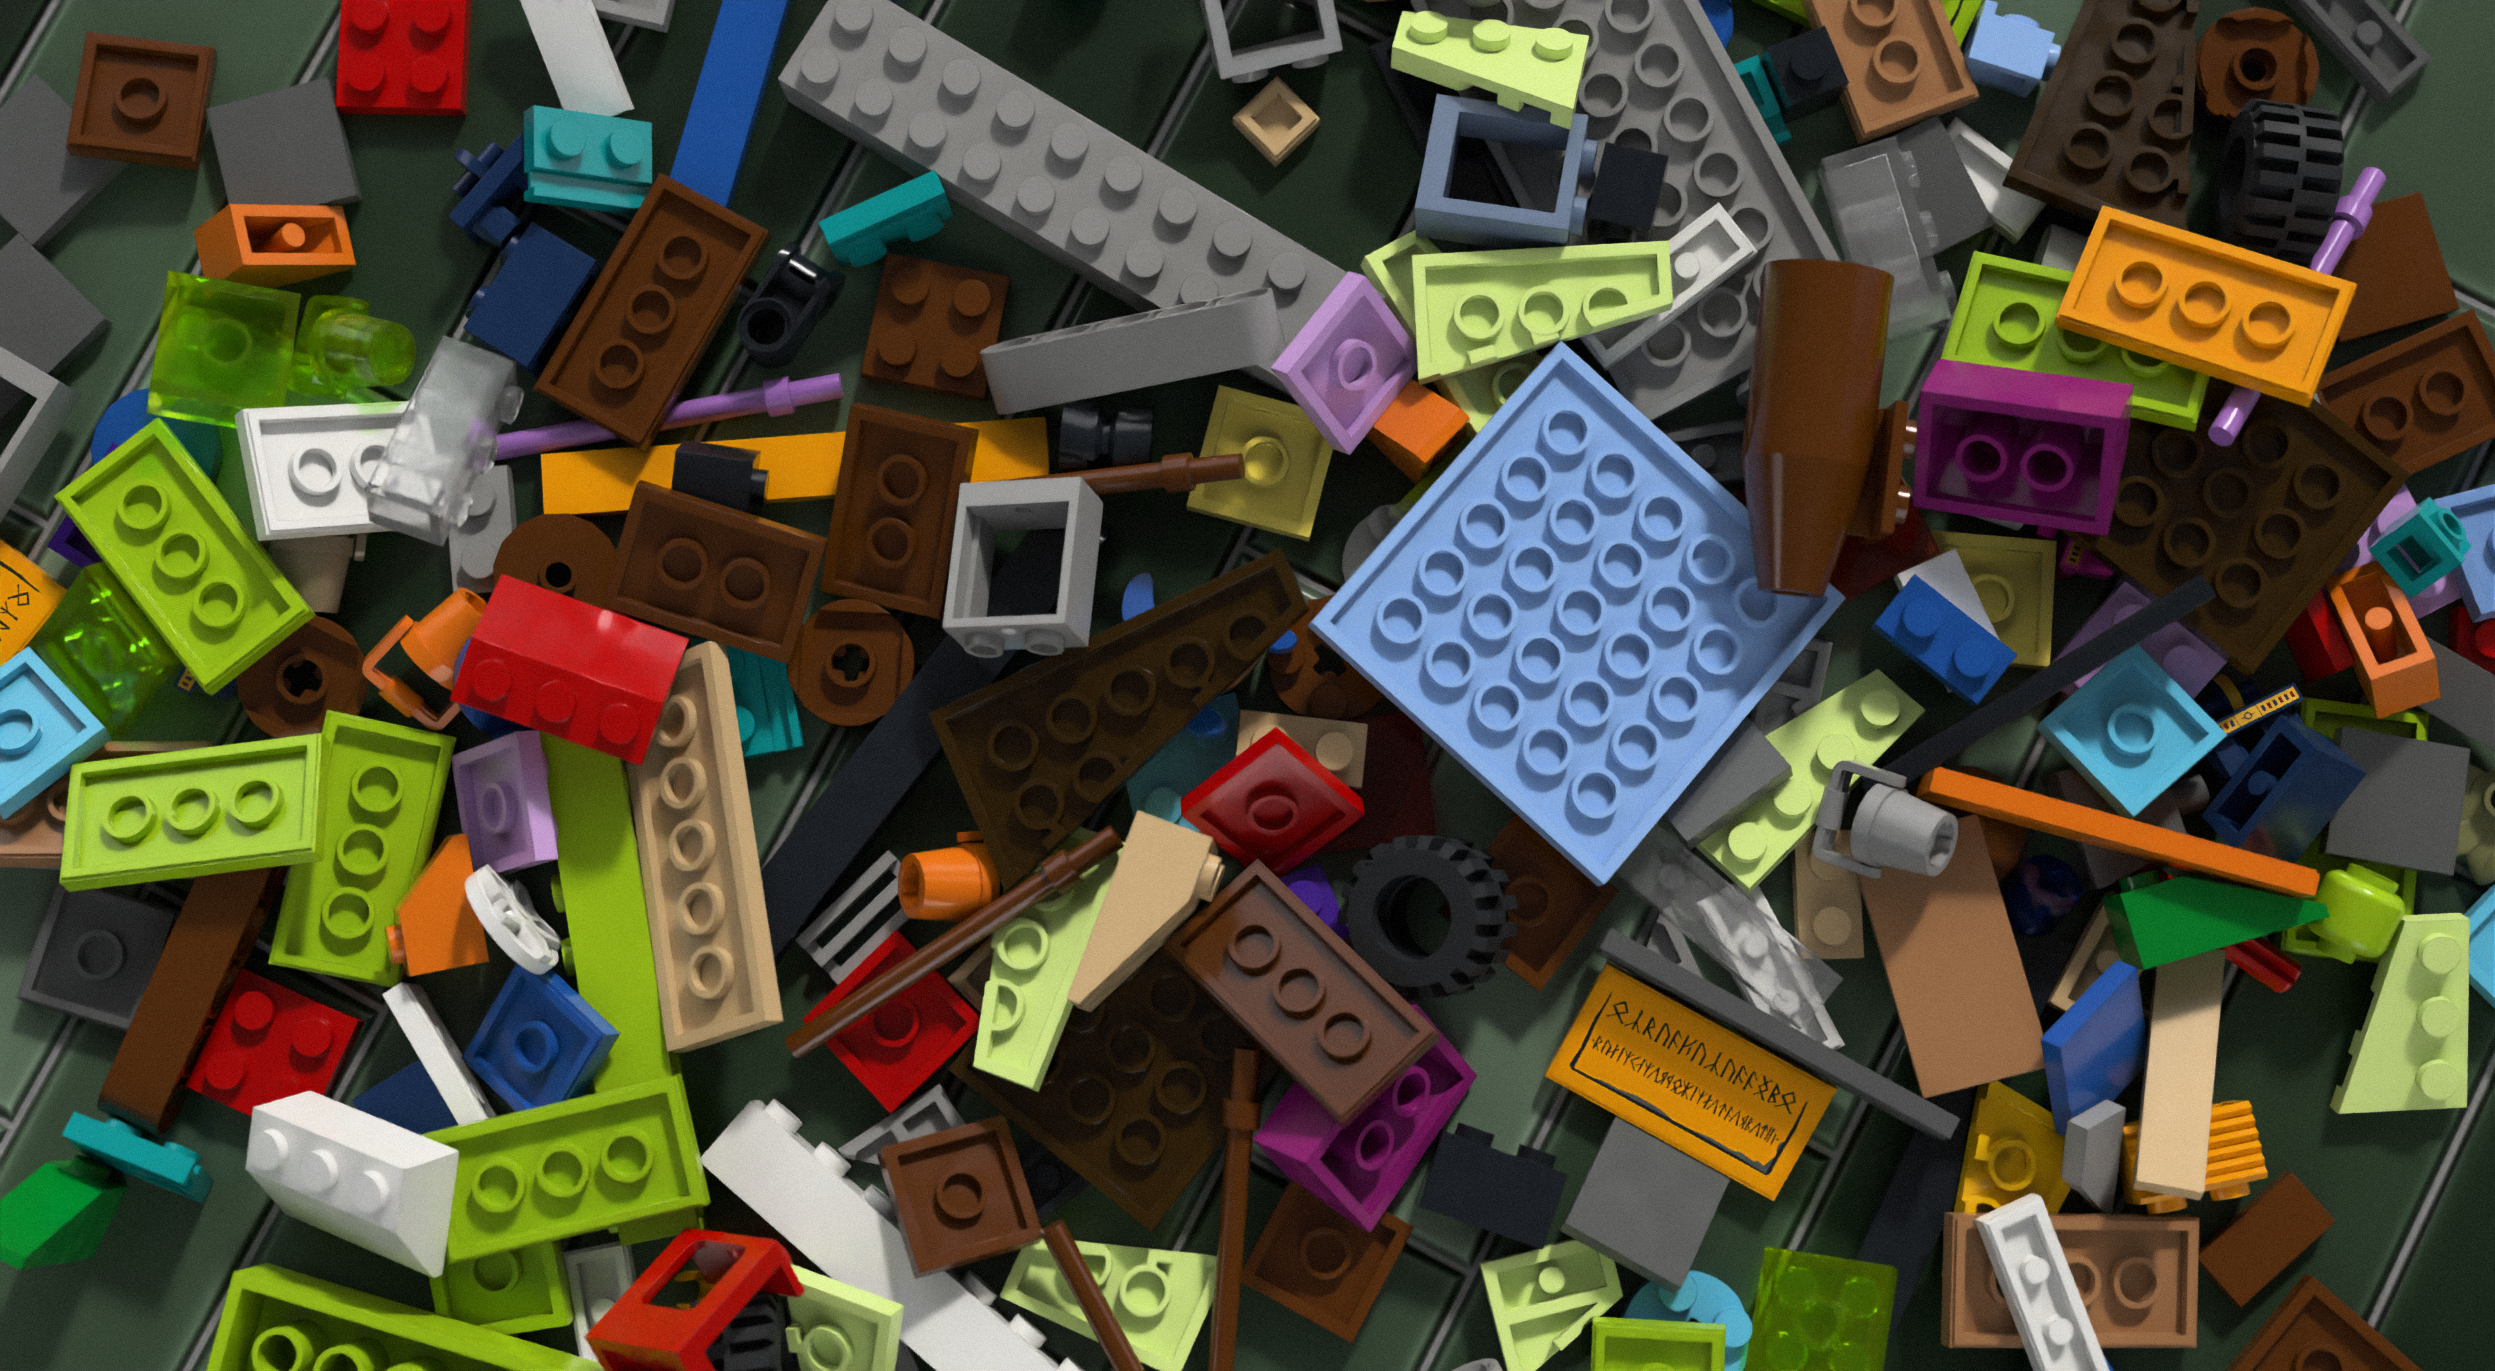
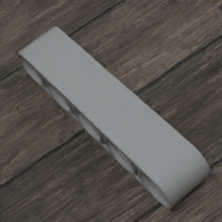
(1134, 351)

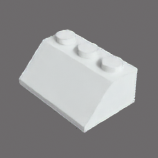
(356, 1177)

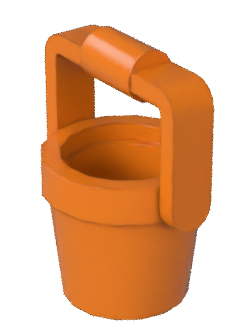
(433, 648)
(949, 881)

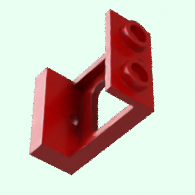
(670, 1339)

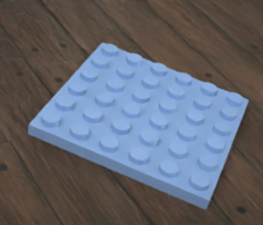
(1572, 614)

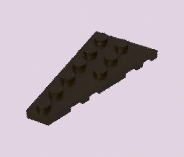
(2116, 114)
(1078, 725)

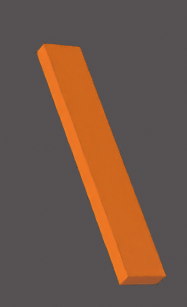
(2117, 833)

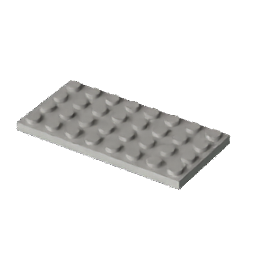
(1669, 89)

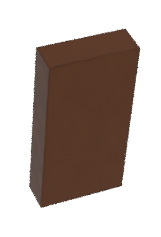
(2263, 1238)

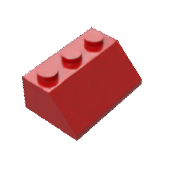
(570, 669)

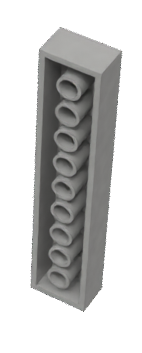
(1044, 169)

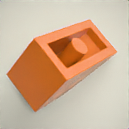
(274, 244)
(1418, 430)
(2384, 638)
(435, 919)

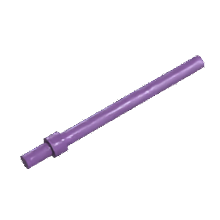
(2348, 224)
(776, 397)

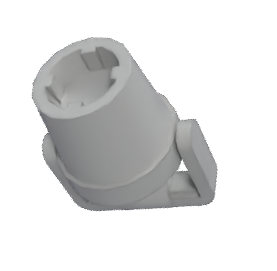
(1887, 828)

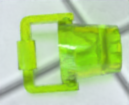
(348, 349)

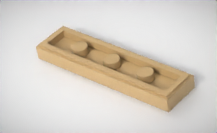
(2179, 1076)

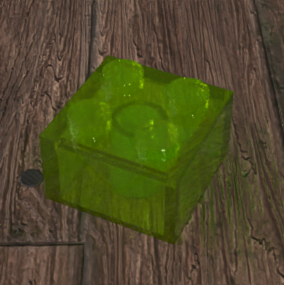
(221, 349)

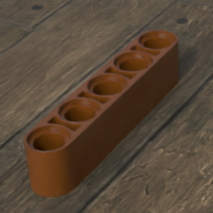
(187, 996)

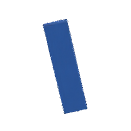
(729, 97)

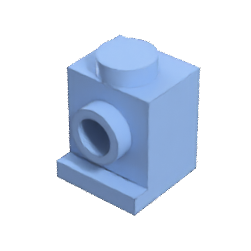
(2009, 51)

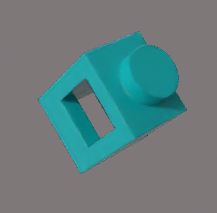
(2430, 538)

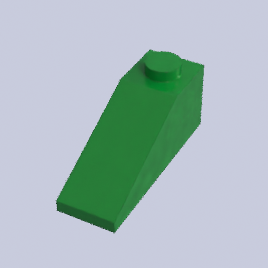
(2190, 916)
(58, 1213)

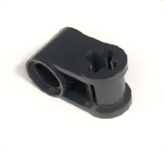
(791, 294)

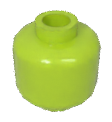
(2361, 913)

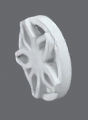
(512, 920)

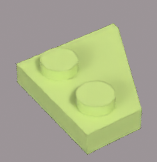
(1547, 1298)

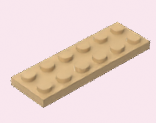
(703, 864)

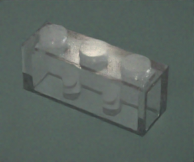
(1883, 229)
(444, 442)

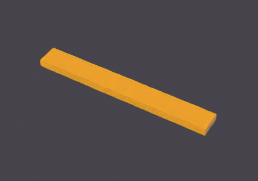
(798, 466)

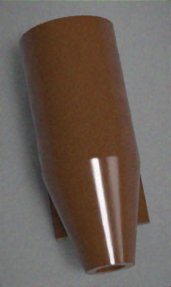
(1814, 440)

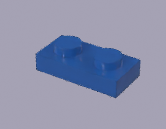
(1944, 640)

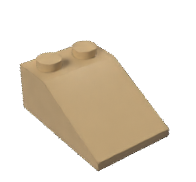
(1148, 900)

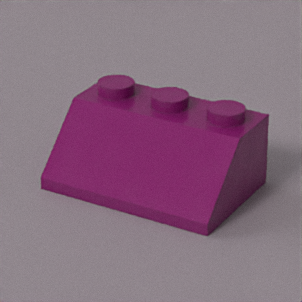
(2021, 445)
(1370, 1159)

